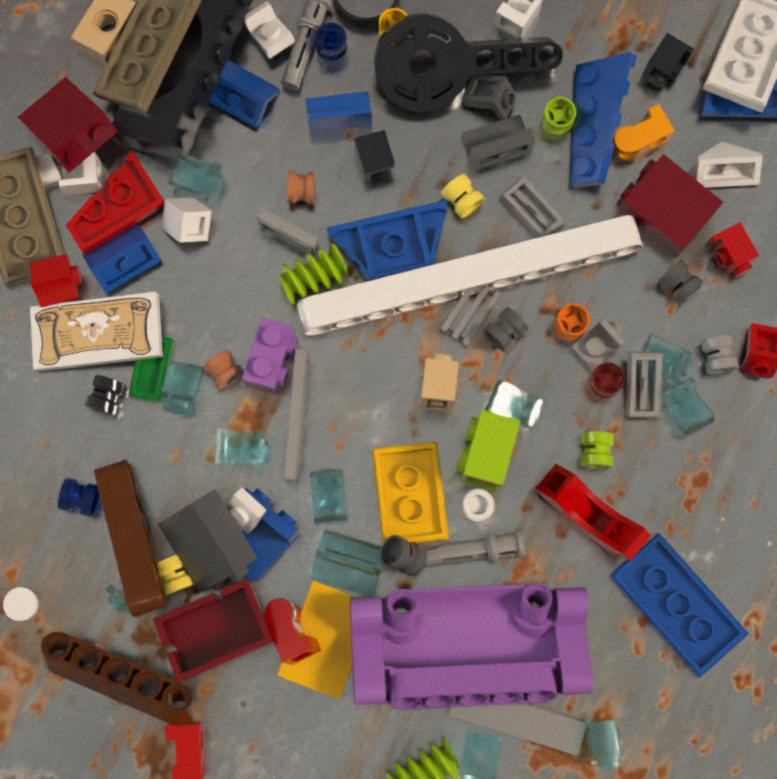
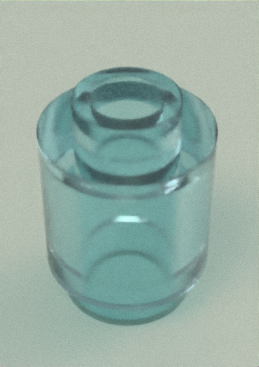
(604, 744)

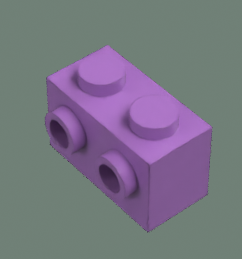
(269, 355)

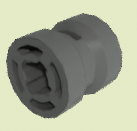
(673, 278)
(506, 329)
(403, 555)

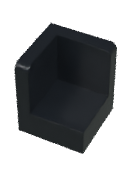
(373, 154)

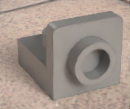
(598, 344)

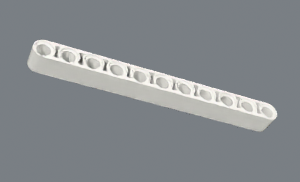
(452, 278)

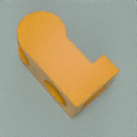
(638, 139)

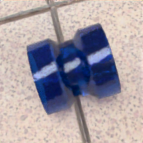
(331, 50)
(78, 497)

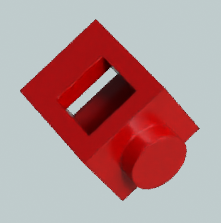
(733, 249)

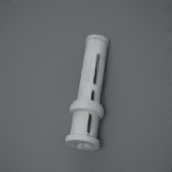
(307, 26)
(488, 548)

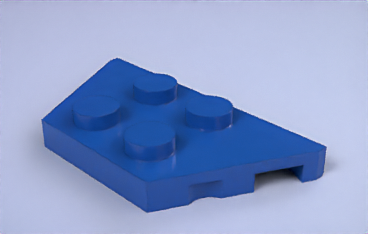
(392, 241)

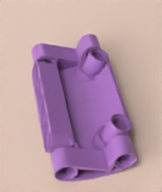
(470, 646)

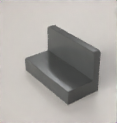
(497, 141)

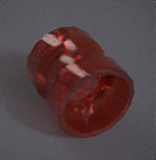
(609, 375)

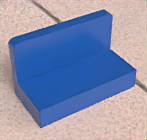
(243, 94)
(339, 111)
(121, 258)

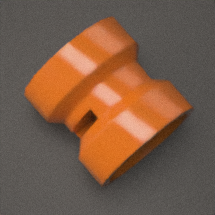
(575, 317)

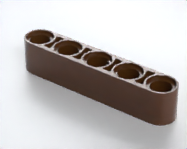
(130, 538)
(125, 691)

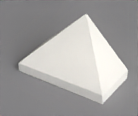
(728, 166)

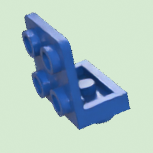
(269, 537)

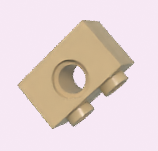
(89, 35)
(439, 383)

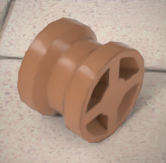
(301, 187)
(223, 369)

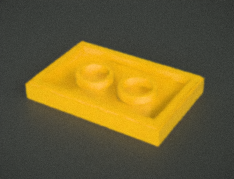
(410, 492)
(327, 619)

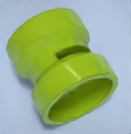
(562, 111)
(597, 449)

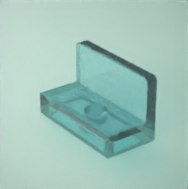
(347, 563)

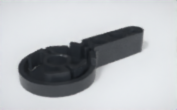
(451, 60)

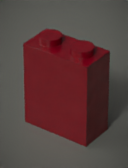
(67, 124)
(669, 204)

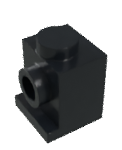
(667, 61)

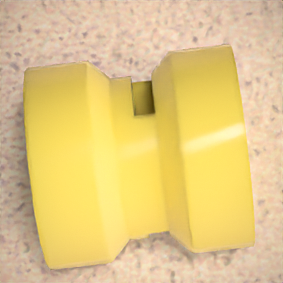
(462, 195)
(173, 576)

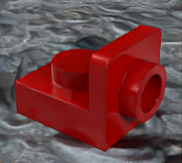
(761, 351)

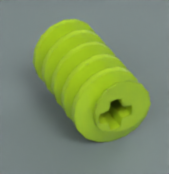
(312, 273)
(429, 767)

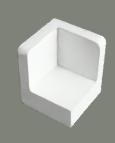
(517, 16)
(84, 178)
(186, 219)

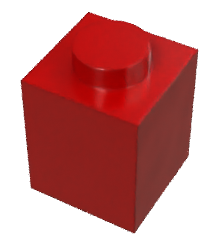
(55, 280)

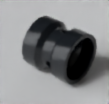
(105, 395)

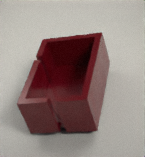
(214, 630)

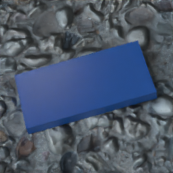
(678, 605)

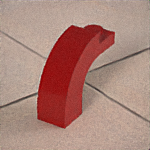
(590, 514)

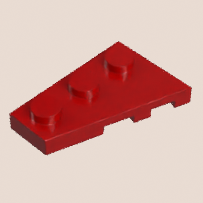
(117, 206)

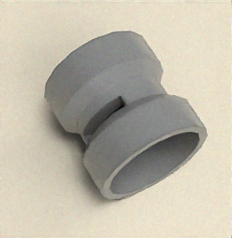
(719, 354)

